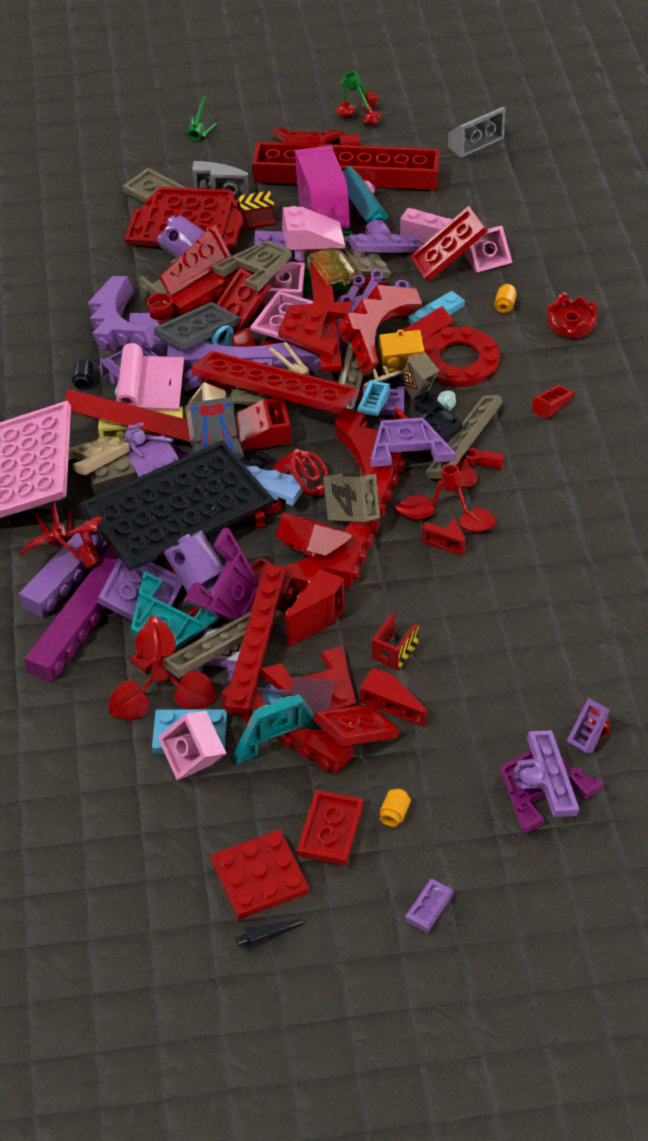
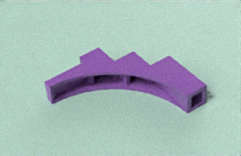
(107, 318)

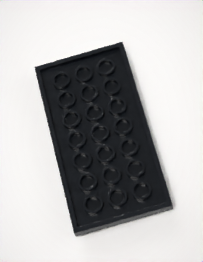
(176, 500)

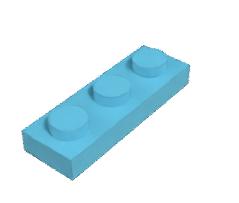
(450, 302)

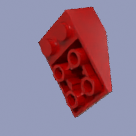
(263, 425)
(315, 607)

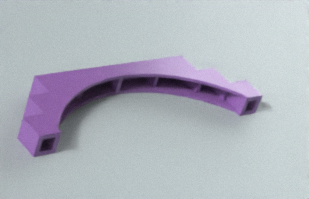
(199, 350)

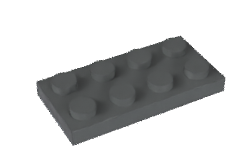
(195, 326)

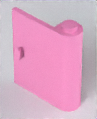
(147, 378)

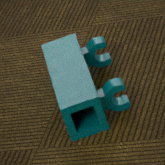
(363, 197)

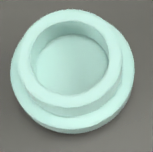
(447, 399)

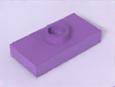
(429, 905)

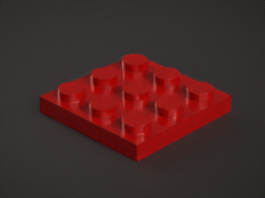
(259, 874)

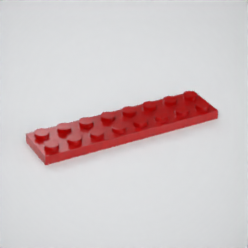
(275, 382)

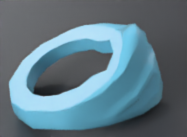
(227, 339)

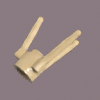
(300, 368)

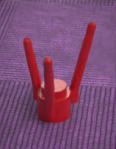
(58, 528)

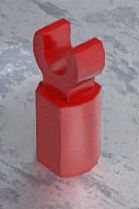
(485, 458)

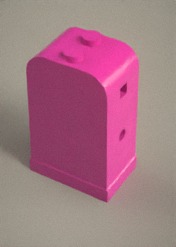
(322, 184)

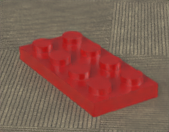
(448, 243)

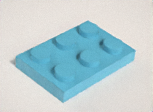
(166, 718)

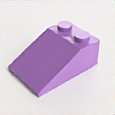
(155, 456)

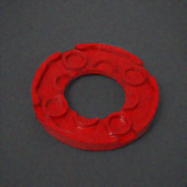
(469, 375)

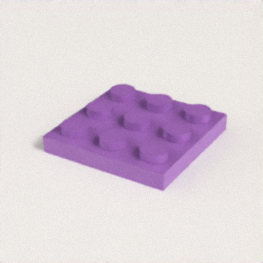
(123, 588)

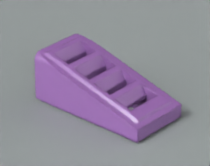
(593, 737)

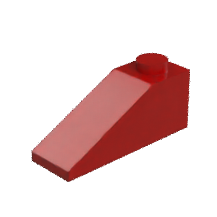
(390, 696)

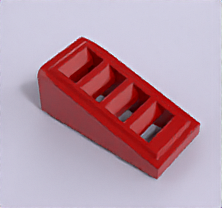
(549, 402)

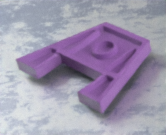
(408, 435)

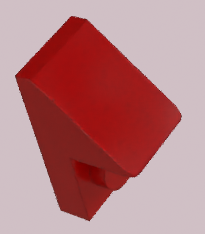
(447, 539)

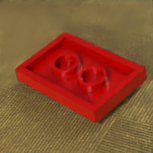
(242, 299)
(355, 725)
(330, 827)

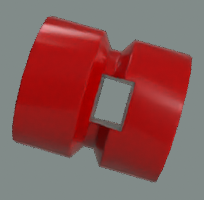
(160, 307)

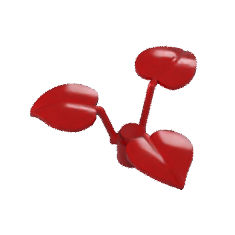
(453, 478)
(86, 550)
(153, 641)

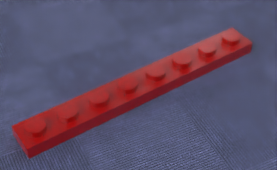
(255, 640)

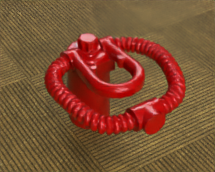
(297, 459)

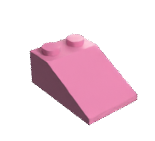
(310, 230)
(273, 314)

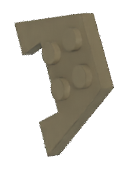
(260, 259)

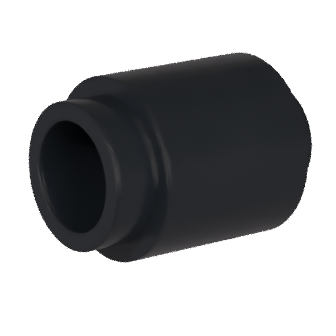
(82, 374)

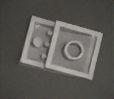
(220, 176)

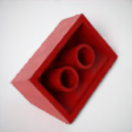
(310, 535)

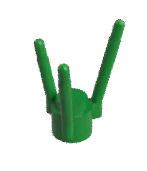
(196, 129)

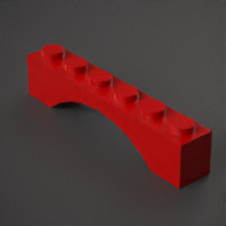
(309, 743)

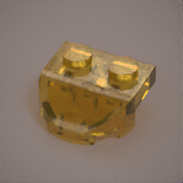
(333, 266)

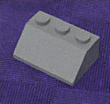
(478, 133)

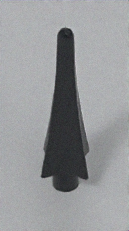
(256, 935)

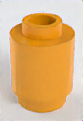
(505, 298)
(394, 807)

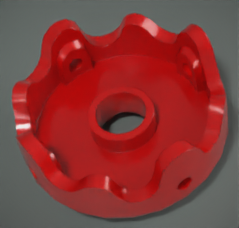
(579, 309)

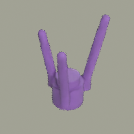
(137, 436)

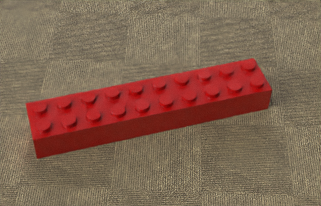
(379, 165)

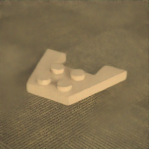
(97, 453)

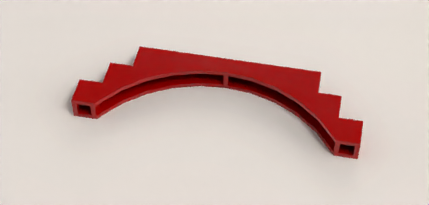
(346, 559)

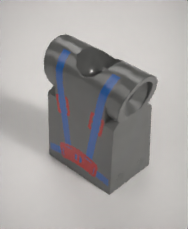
(213, 422)

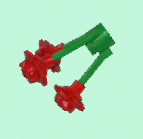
(367, 101)

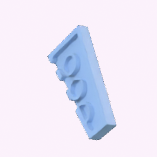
(278, 484)

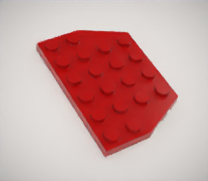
(197, 205)

